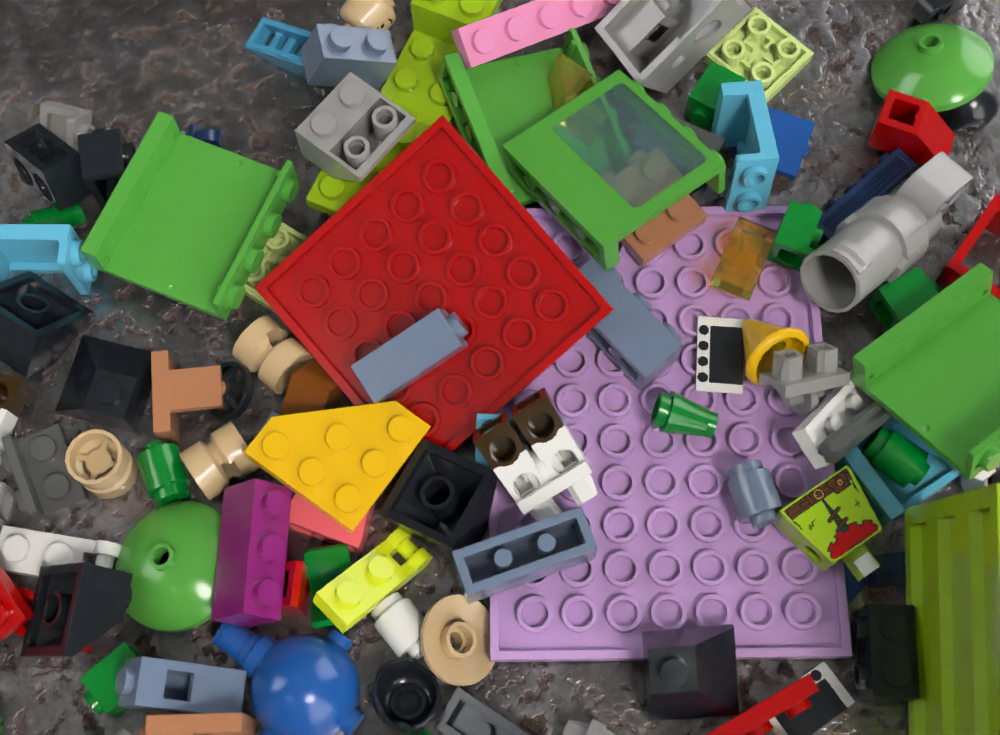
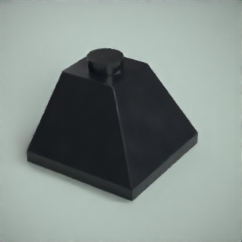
(36, 323)
(107, 384)
(442, 499)
(74, 608)
(690, 672)

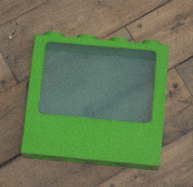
(610, 164)

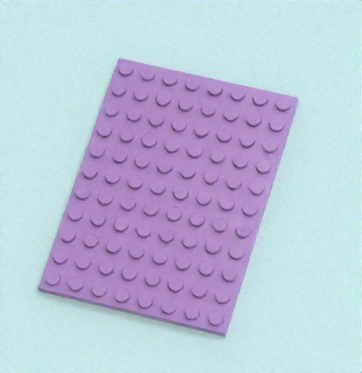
(663, 502)

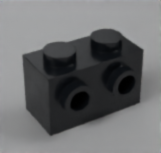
(103, 161)
(886, 654)

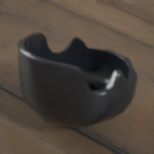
(976, 112)
(405, 695)

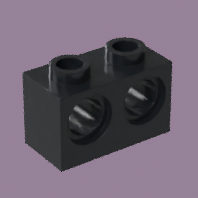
(48, 166)

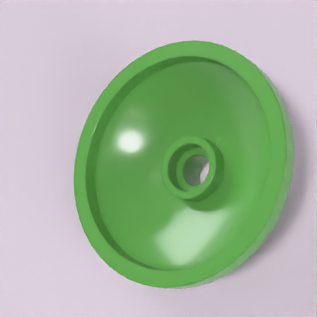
(934, 64)
(181, 589)

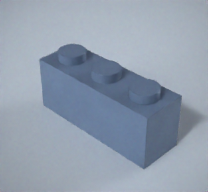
(631, 332)
(524, 554)

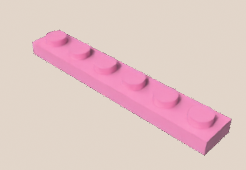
(524, 26)

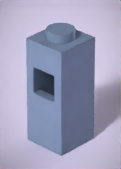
(411, 354)
(179, 687)

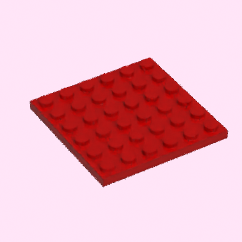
(429, 238)

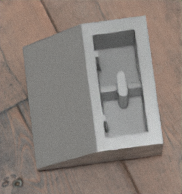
(352, 130)

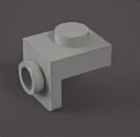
(66, 121)

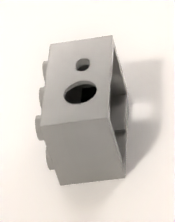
(667, 37)

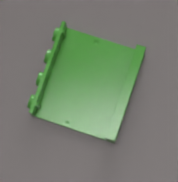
(504, 100)
(190, 219)
(943, 373)

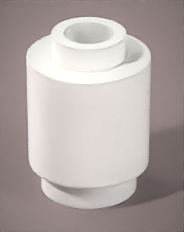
(399, 625)

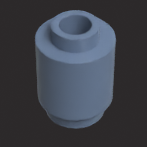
(754, 494)

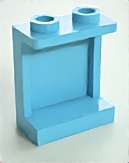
(746, 124)
(45, 250)
(884, 495)

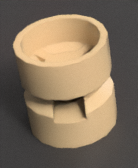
(267, 350)
(218, 461)
(101, 464)

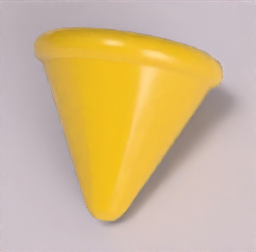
(763, 339)

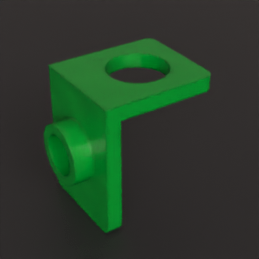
(322, 567)

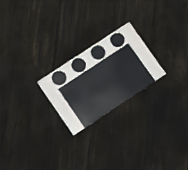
(719, 355)
(826, 705)

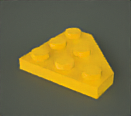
(339, 455)

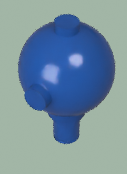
(298, 683)

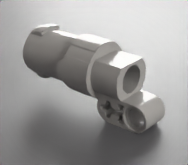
(882, 237)

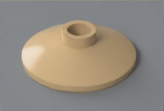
(470, 628)

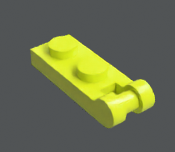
(371, 580)

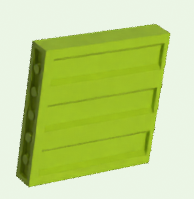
(956, 603)

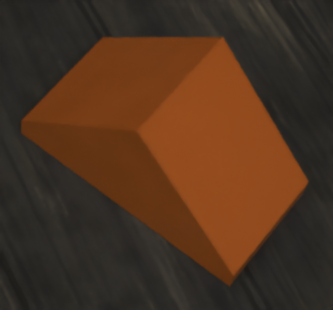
(310, 390)

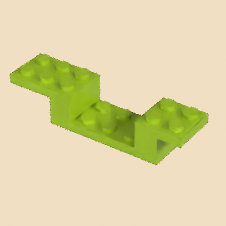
(412, 86)

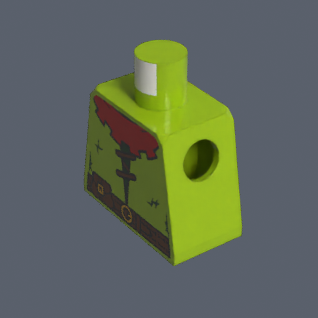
(833, 524)

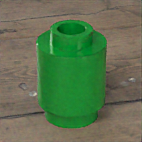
(896, 457)
(163, 472)

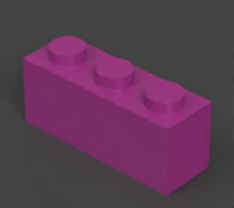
(252, 554)

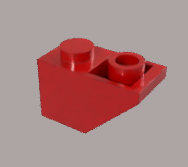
(911, 126)

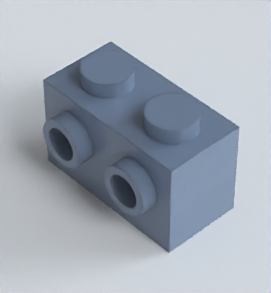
(337, 50)

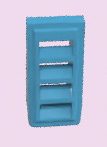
(283, 58)

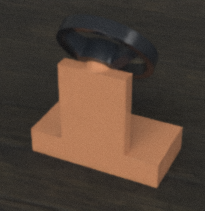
(194, 390)

